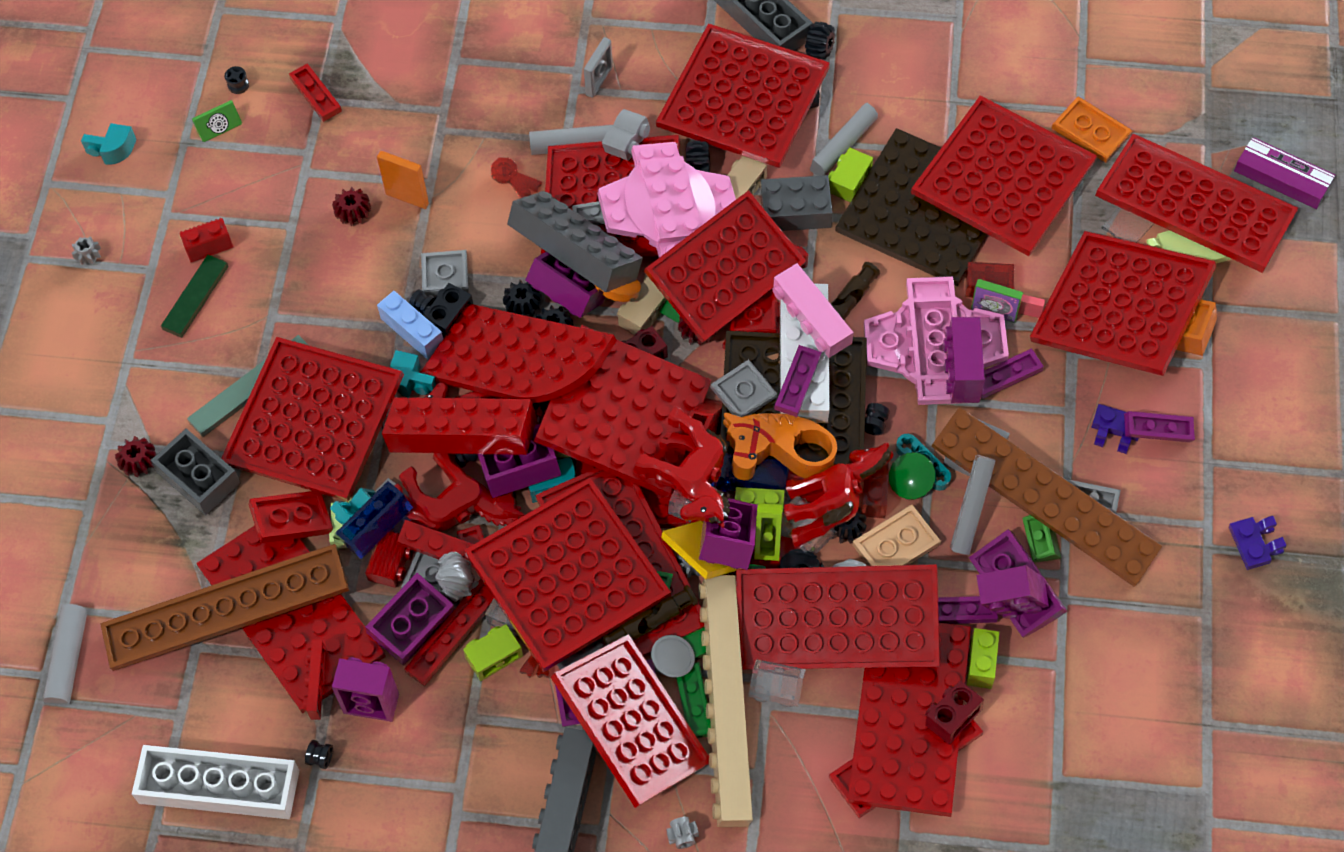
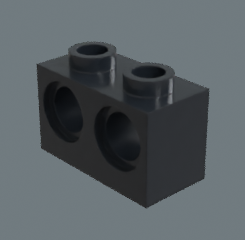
(449, 311)

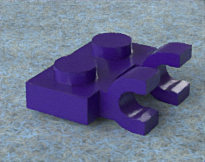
(1111, 421)
(1251, 544)

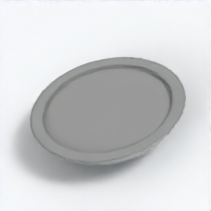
(673, 656)

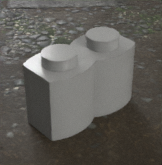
(626, 132)

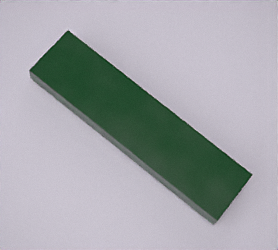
(194, 296)

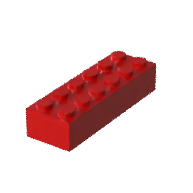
(460, 426)

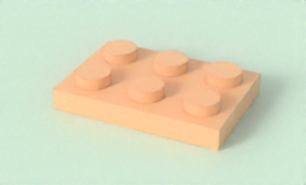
(897, 540)

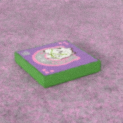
(997, 299)

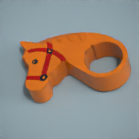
(775, 435)

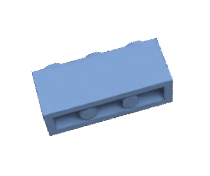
(410, 324)

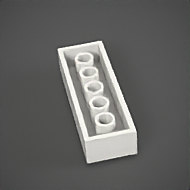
(816, 402)
(216, 782)

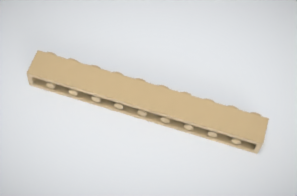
(644, 310)
(725, 703)

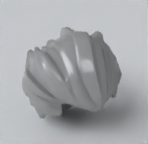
(455, 576)

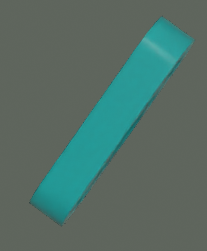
(917, 446)

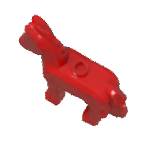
(457, 500)

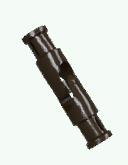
(856, 288)
(653, 617)

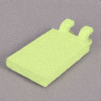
(1174, 242)

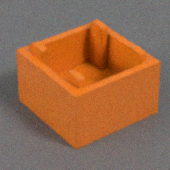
(1199, 328)

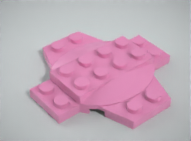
(663, 197)
(914, 336)

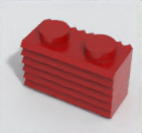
(206, 239)
(388, 561)

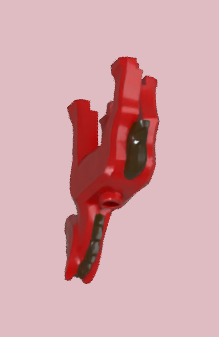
(696, 471)
(832, 493)

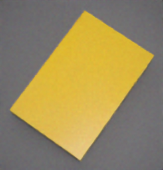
(687, 542)

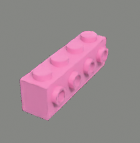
(812, 310)

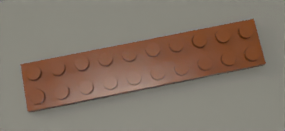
(1049, 498)
(224, 607)

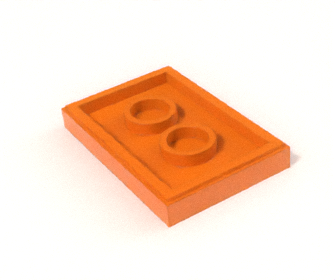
(1091, 129)
(403, 179)

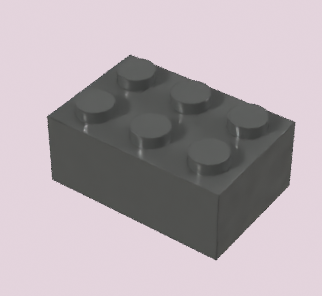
(798, 202)
(195, 471)

